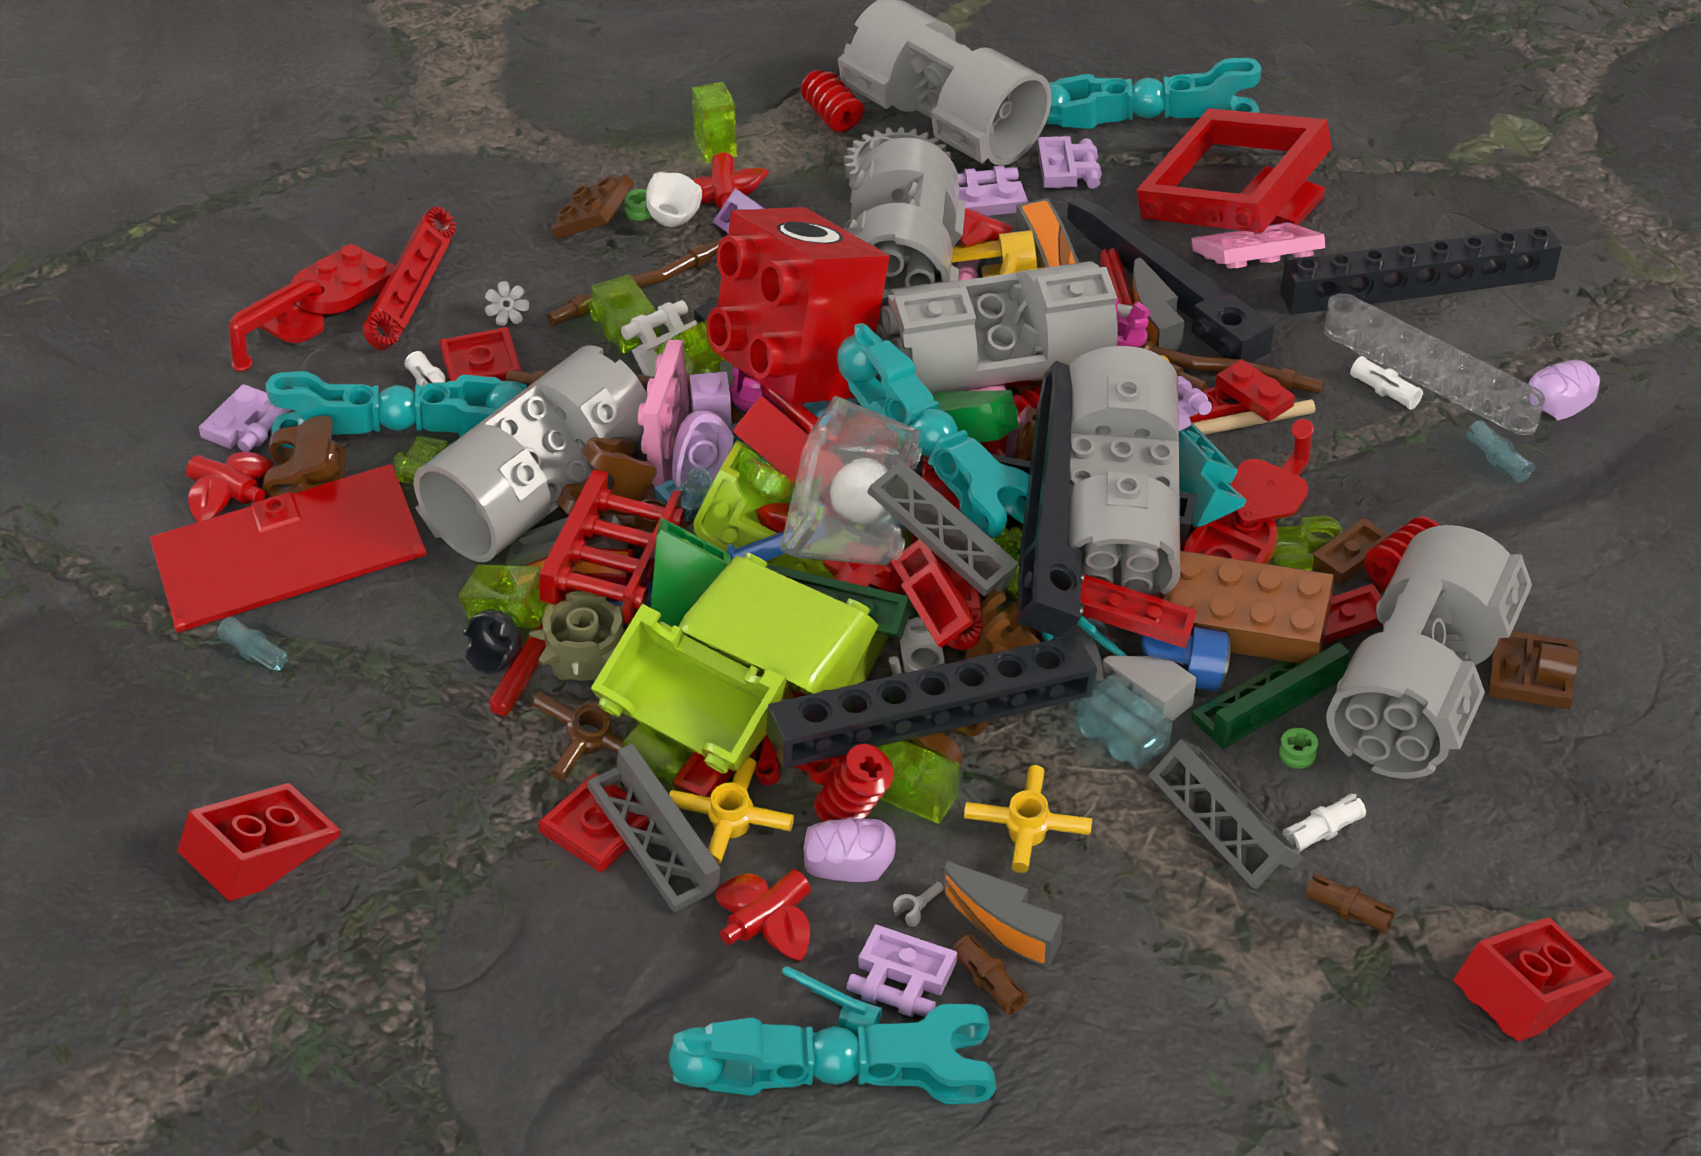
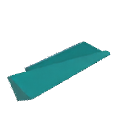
(1206, 473)

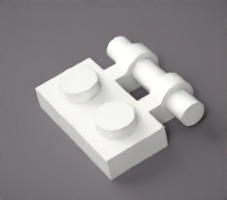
(643, 326)

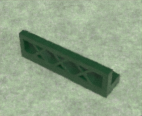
(886, 608)
(1270, 695)

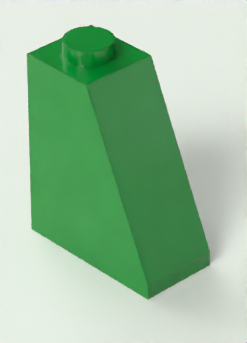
(981, 413)
(682, 570)

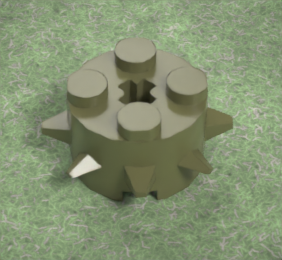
(580, 635)

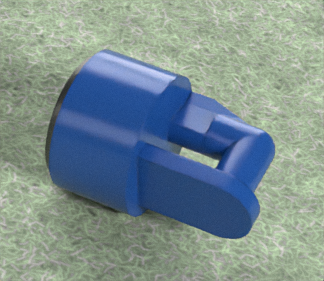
(1204, 656)

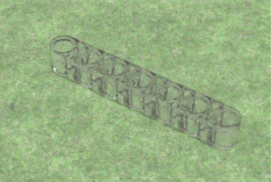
(1434, 364)

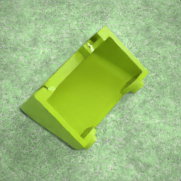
(730, 514)
(780, 626)
(688, 691)

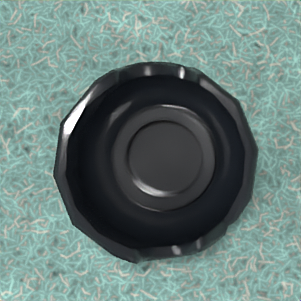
(492, 641)

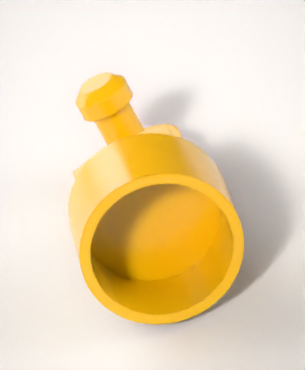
(1016, 243)

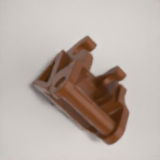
(1000, 628)

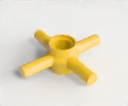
(731, 810)
(1028, 818)

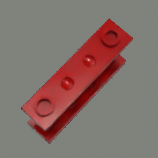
(584, 523)

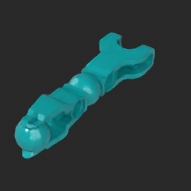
(1088, 100)
(361, 408)
(961, 462)
(755, 1056)

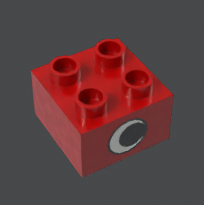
(792, 298)

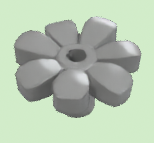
(499, 307)

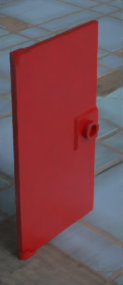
(285, 547)

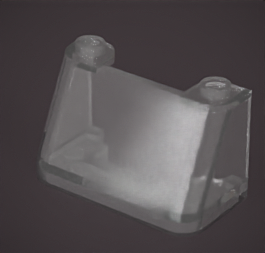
(830, 503)

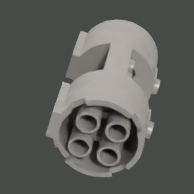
(974, 97)
(910, 210)
(1000, 324)
(521, 456)
(1125, 468)
(1417, 681)

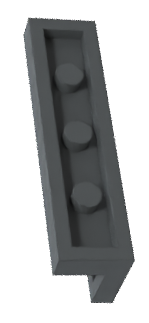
(944, 529)
(1237, 806)
(667, 820)

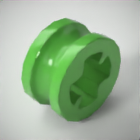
(636, 205)
(1295, 758)

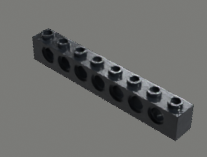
(1422, 269)
(930, 700)

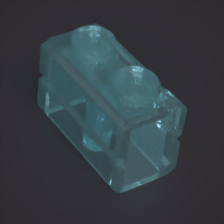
(1124, 723)

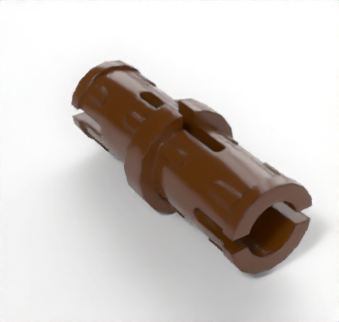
(1350, 902)
(990, 974)

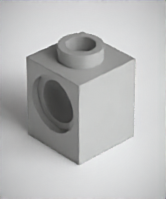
(919, 647)

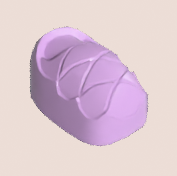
(1567, 387)
(700, 443)
(849, 849)

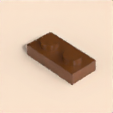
(1347, 551)

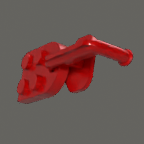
(299, 308)
(1270, 495)

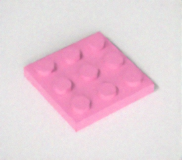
(1239, 246)
(664, 410)

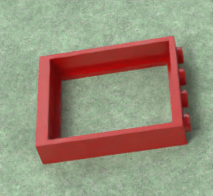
(1302, 137)

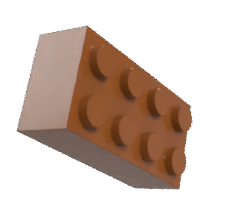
(1260, 606)

